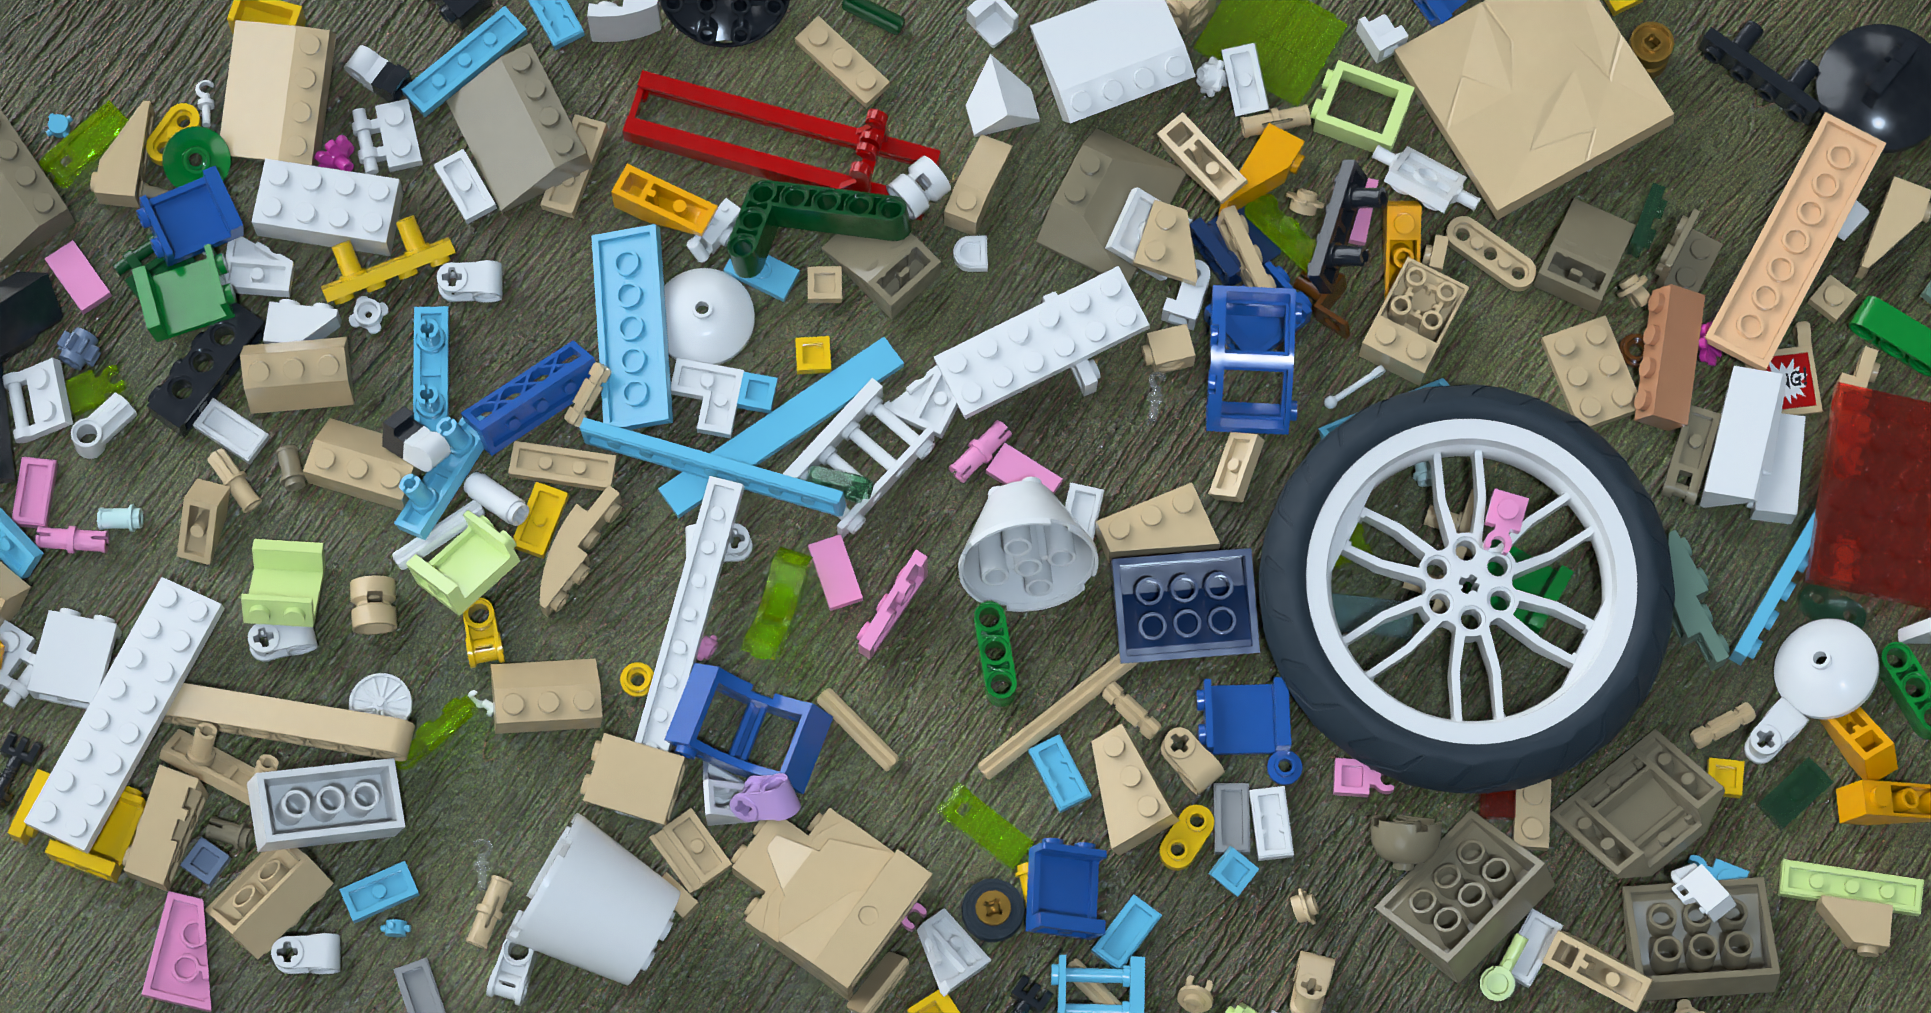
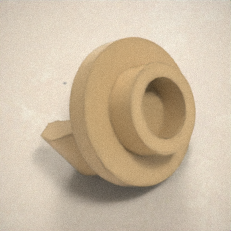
(1634, 290)
(1195, 998)

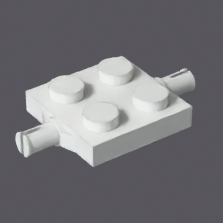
(1425, 179)

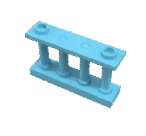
(1130, 976)

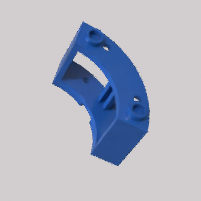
(1245, 416)
(694, 706)

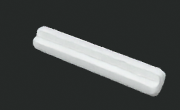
(439, 535)

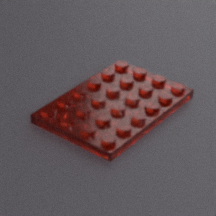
(1875, 498)

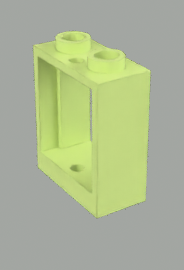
(1350, 132)

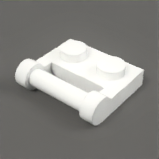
(47, 399)

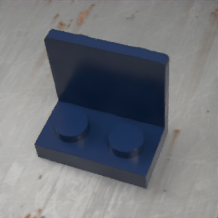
(1224, 262)

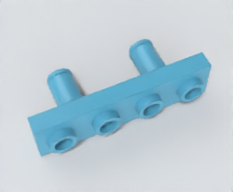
(431, 365)
(434, 492)

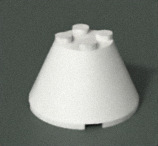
(1026, 550)

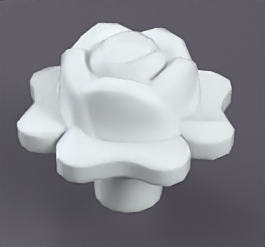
(1211, 77)

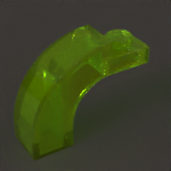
(778, 605)

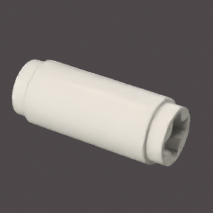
(496, 498)

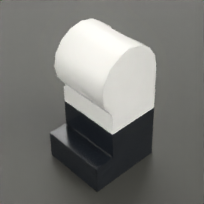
(378, 74)
(413, 441)

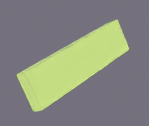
(1813, 880)

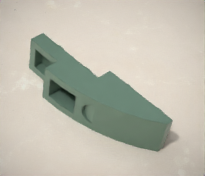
(1691, 618)

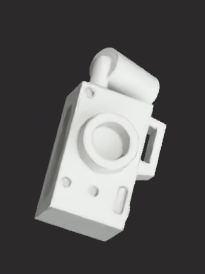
(716, 233)
(1703, 890)

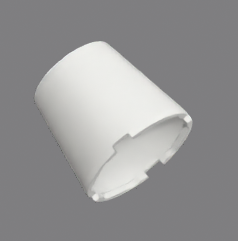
(596, 906)

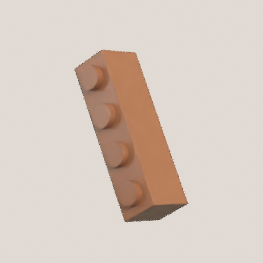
(1669, 357)

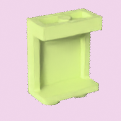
(467, 564)

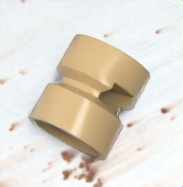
(373, 605)

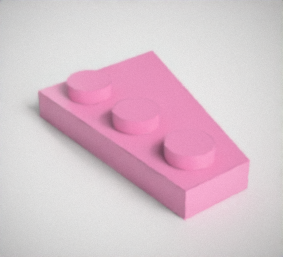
(893, 604)
(179, 956)

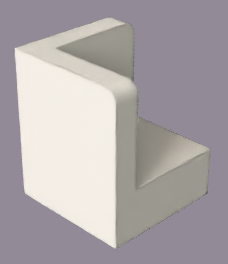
(992, 20)
(1381, 37)

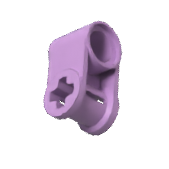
(766, 799)

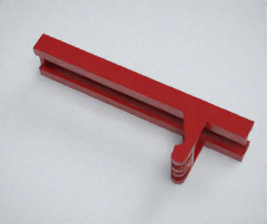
(868, 140)

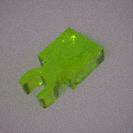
(87, 391)

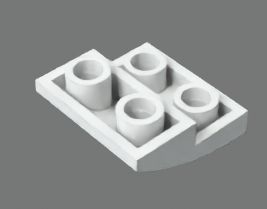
(624, 23)

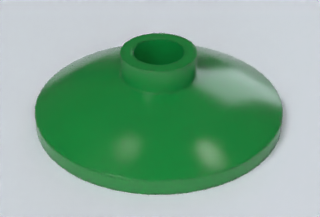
(192, 140)

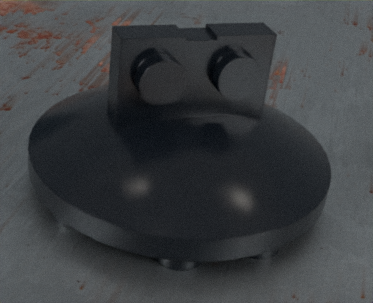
(725, 19)
(1879, 84)

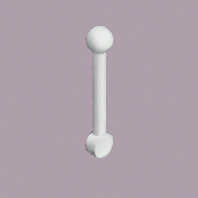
(1331, 401)

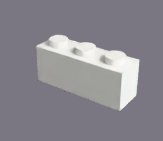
(1781, 489)

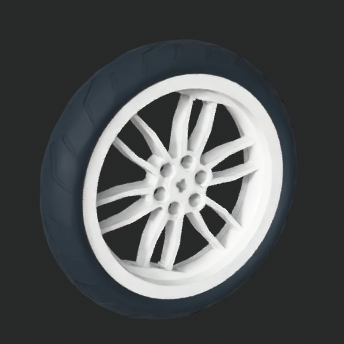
(1605, 675)

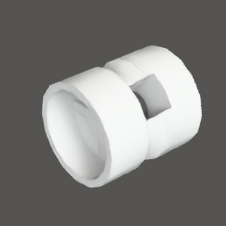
(908, 189)

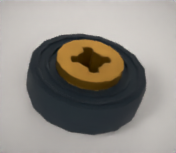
(987, 922)

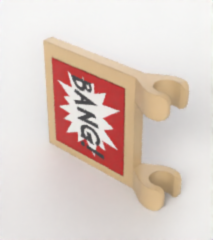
(1798, 364)

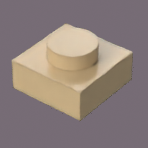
(1435, 254)
(825, 284)
(1832, 299)

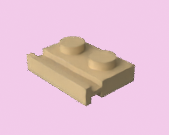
(691, 851)

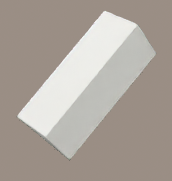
(1745, 437)

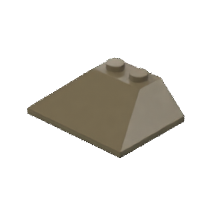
(1095, 195)
(1642, 808)

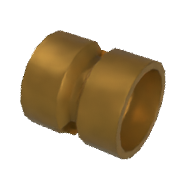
(1652, 46)

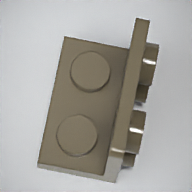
(1687, 256)

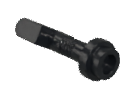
(17, 757)
(1026, 1000)

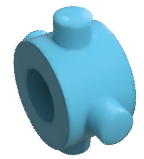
(58, 125)
(395, 928)

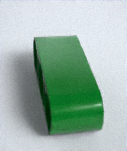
(1894, 333)
(990, 638)
(1897, 678)

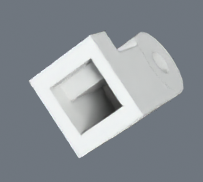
(1189, 299)

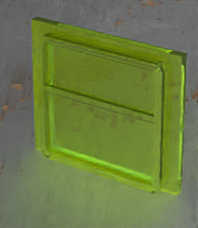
(1289, 37)

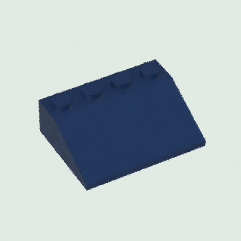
(1185, 605)

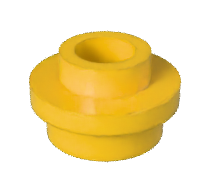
(633, 670)

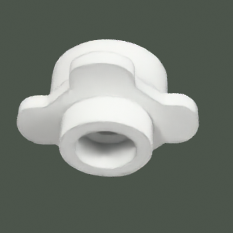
(366, 305)

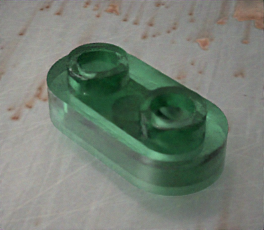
(853, 485)
(1833, 607)

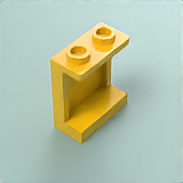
(111, 844)

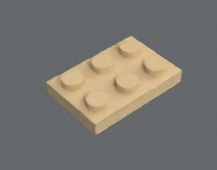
(1591, 372)

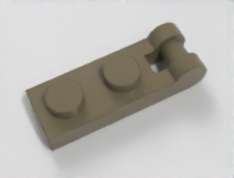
(1691, 454)

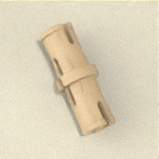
(1297, 117)
(489, 912)

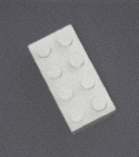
(327, 206)
(325, 804)

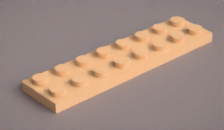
(1794, 242)

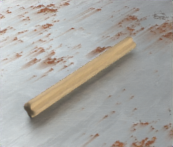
(1053, 717)

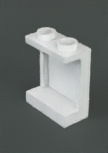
(72, 657)

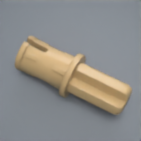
(235, 479)

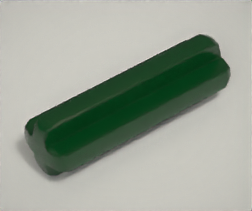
(875, 14)

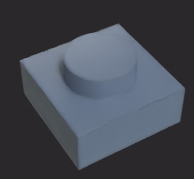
(205, 862)

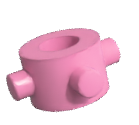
(707, 647)

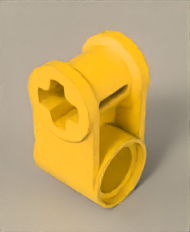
(483, 639)

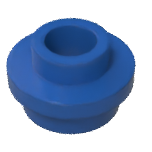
(1277, 775)

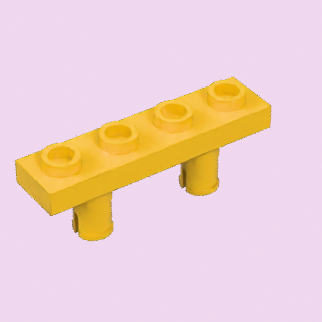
(373, 278)

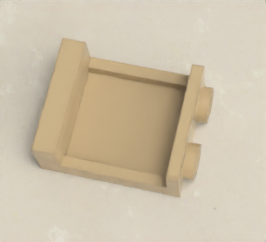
(634, 779)

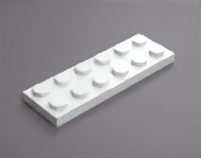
(1041, 342)

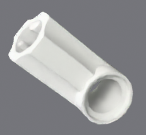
(104, 423)

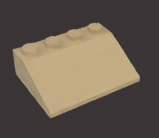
(277, 91)

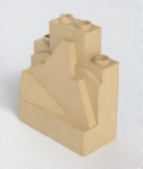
(827, 894)

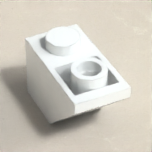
(295, 322)

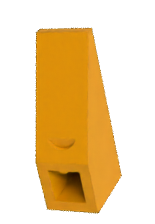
(1400, 238)
(1883, 803)

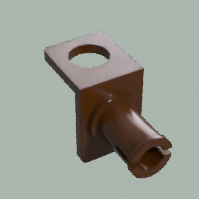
(1325, 303)

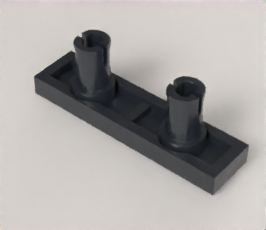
(1770, 85)
(1341, 212)

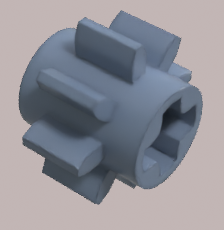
(78, 348)

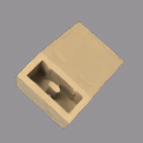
(1413, 321)

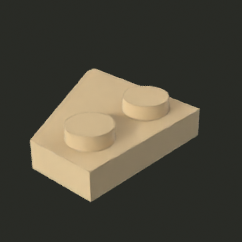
(1167, 244)

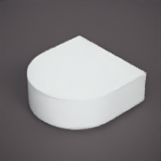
(971, 253)

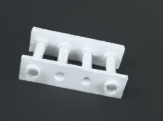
(847, 427)

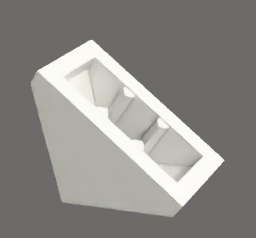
(1000, 101)
(718, 791)

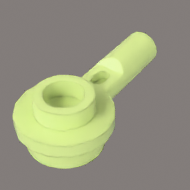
(1498, 981)

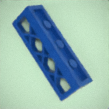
(537, 399)

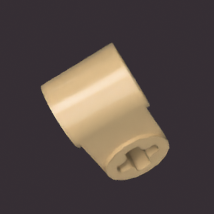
(1194, 764)
(1311, 982)

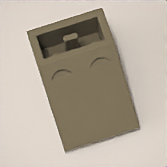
(1584, 255)
(885, 270)

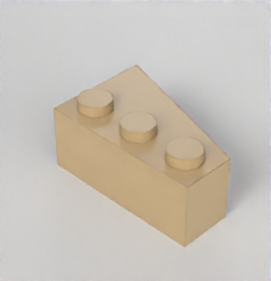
(1158, 527)
(1129, 791)
(165, 828)

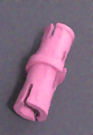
(980, 451)
(72, 539)

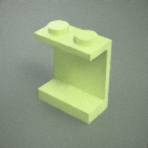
(284, 583)

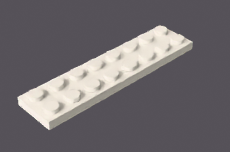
(124, 715)

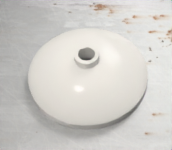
(712, 335)
(1837, 684)

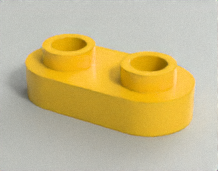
(168, 127)
(1187, 837)

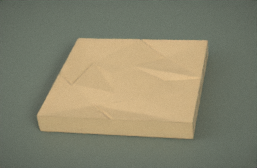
(1532, 94)

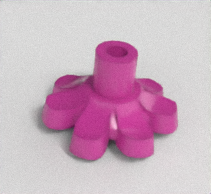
(336, 155)
(1707, 352)

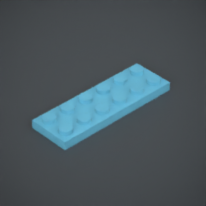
(632, 327)

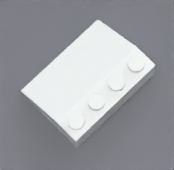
(1110, 54)

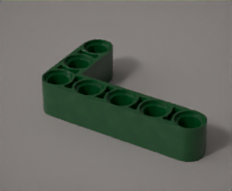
(809, 208)

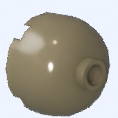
(1405, 840)

